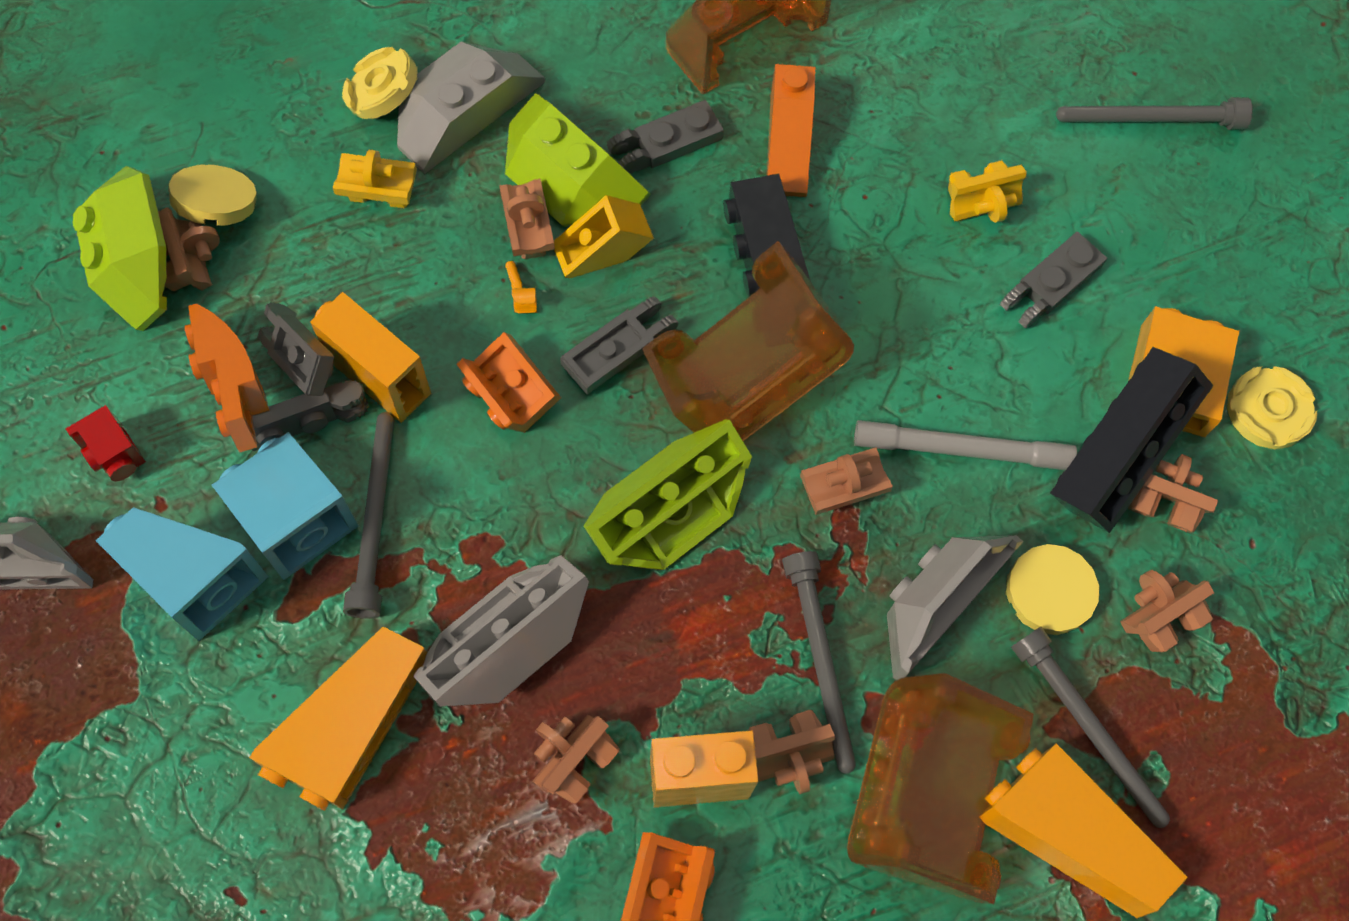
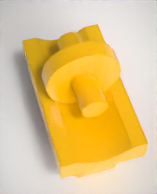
(375, 179)
(986, 193)

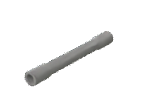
(893, 437)

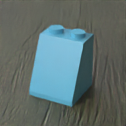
(285, 504)
(183, 568)

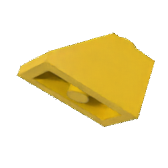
(603, 237)

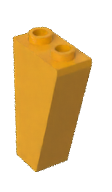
(343, 722)
(1081, 832)

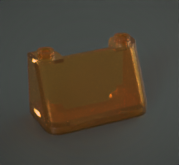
(708, 23)
(756, 355)
(929, 781)

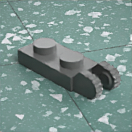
(667, 137)
(1055, 278)
(615, 345)
(296, 350)
(311, 413)

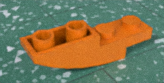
(228, 374)

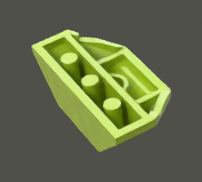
(567, 161)
(124, 247)
(672, 499)

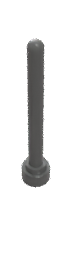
(1233, 114)
(803, 572)
(363, 598)
(1037, 651)

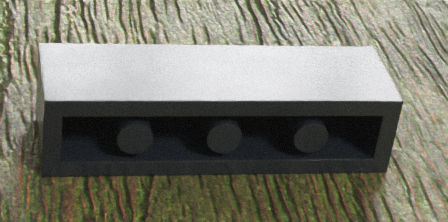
(760, 220)
(1132, 438)

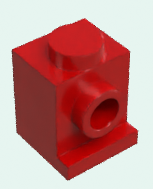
(106, 444)

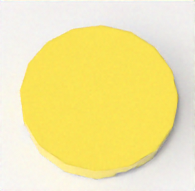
(380, 83)
(212, 194)
(1272, 407)
(1052, 589)

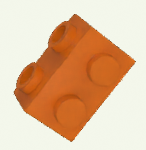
(509, 384)
(668, 880)

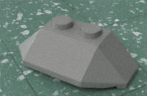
(459, 99)
(36, 559)
(941, 593)
(505, 636)

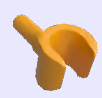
(523, 298)

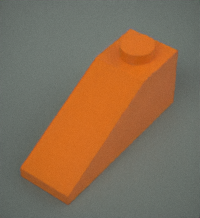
(791, 126)

